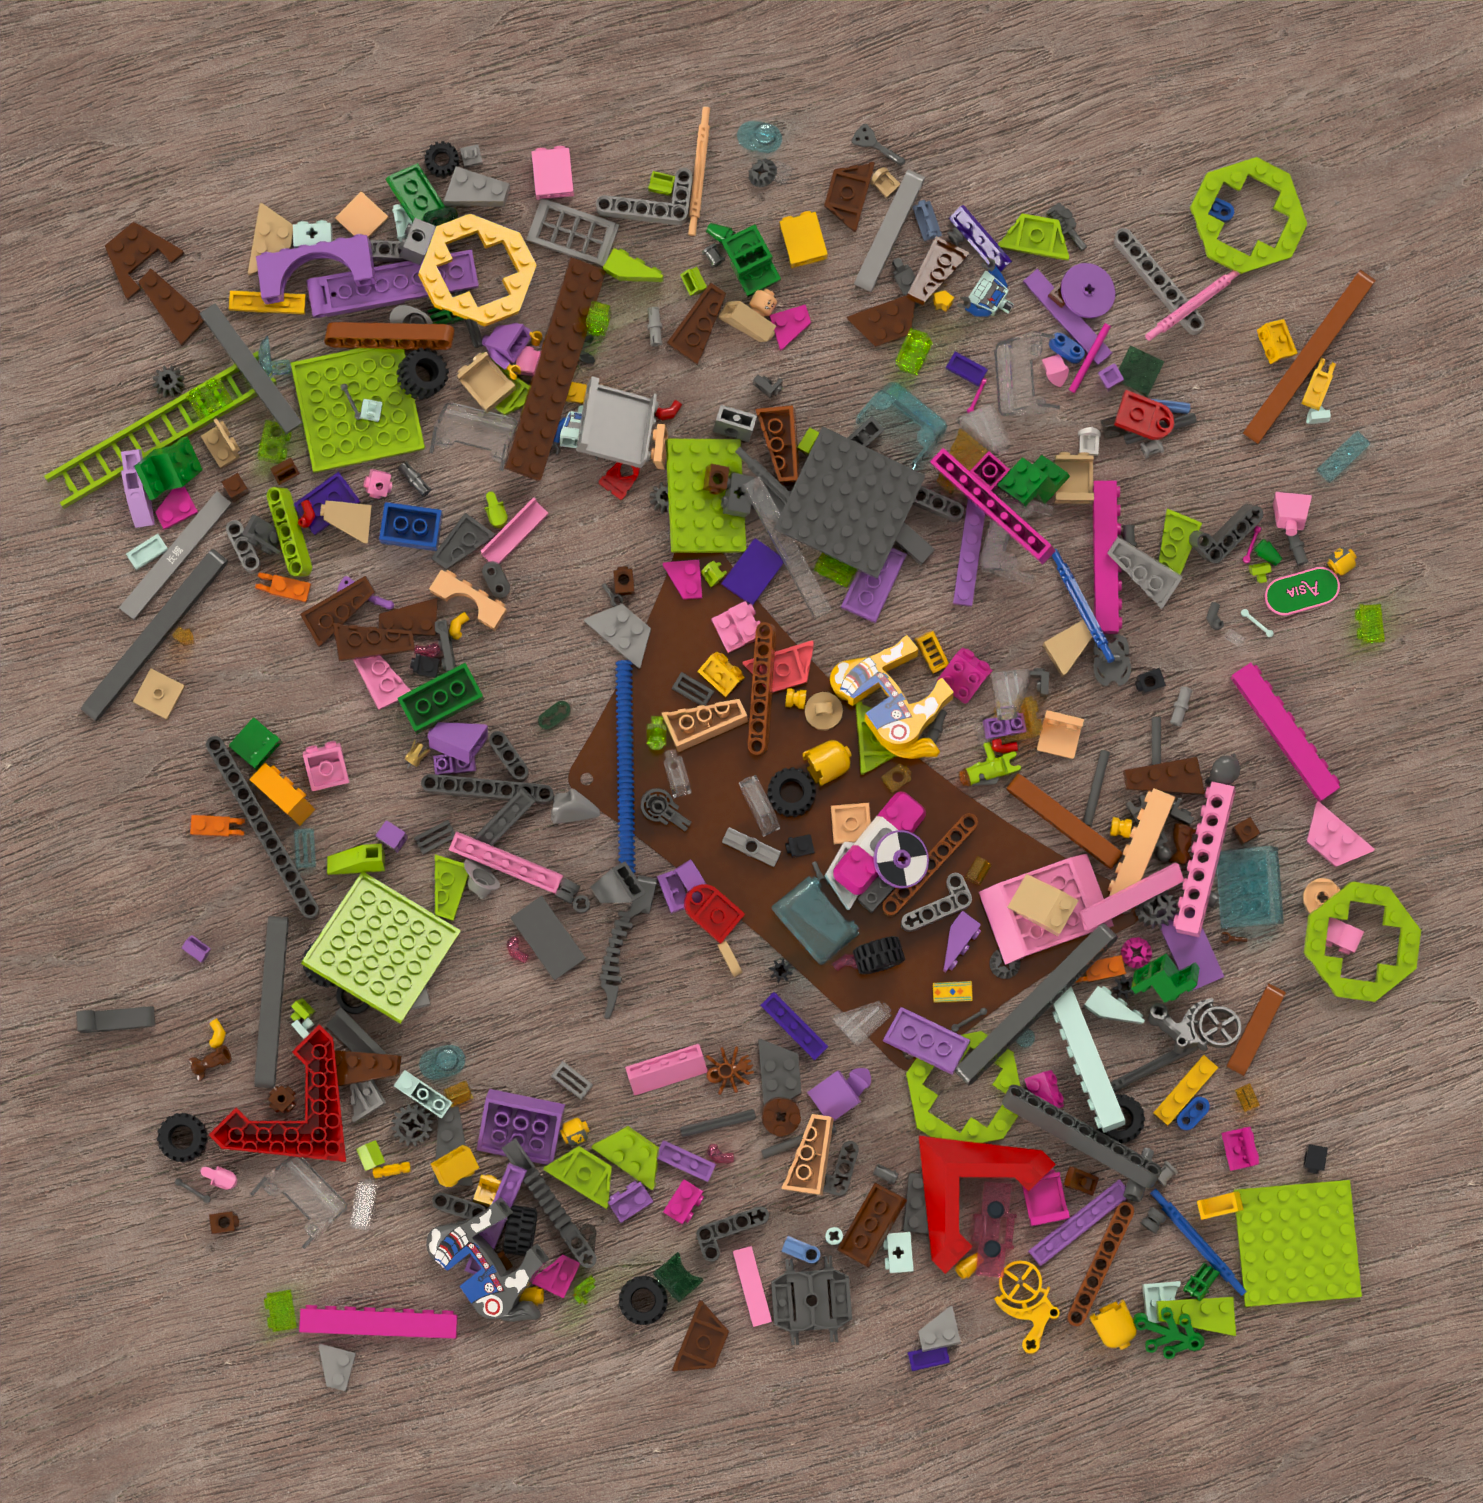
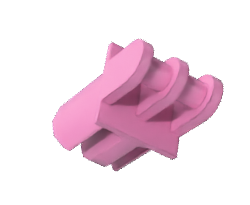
(220, 1177)

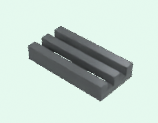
(687, 695)
(432, 830)

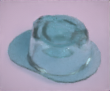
(759, 136)
(442, 1062)

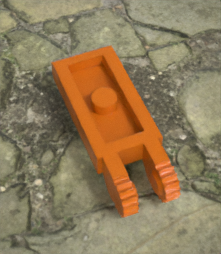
(285, 587)
(215, 826)
(1104, 969)

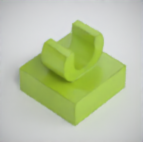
(1260, 570)
(712, 573)
(302, 1010)

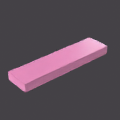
(752, 1286)

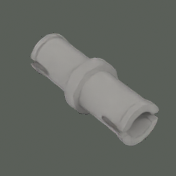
(654, 326)
(1181, 706)

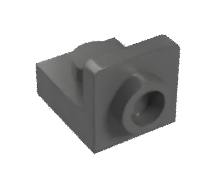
(765, 386)
(1043, 684)
(1182, 815)

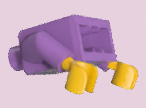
(507, 344)

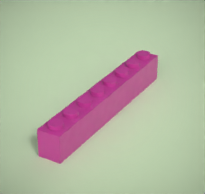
(993, 506)
(1105, 568)
(1285, 732)
(378, 1323)

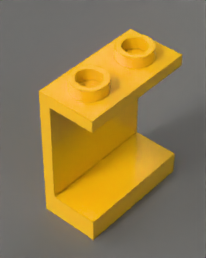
(803, 239)

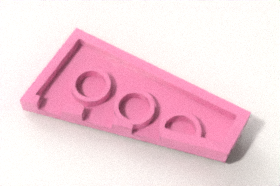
(381, 681)

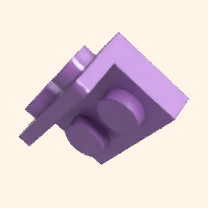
(630, 1201)

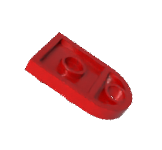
(1143, 416)
(713, 912)

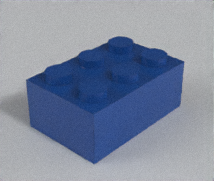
(411, 526)

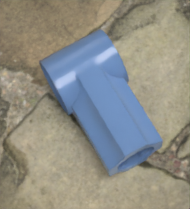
(799, 1250)

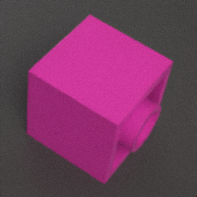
(990, 471)

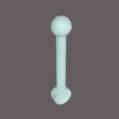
(1245, 613)

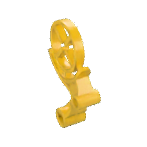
(1038, 1313)

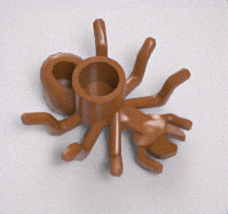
(726, 1071)

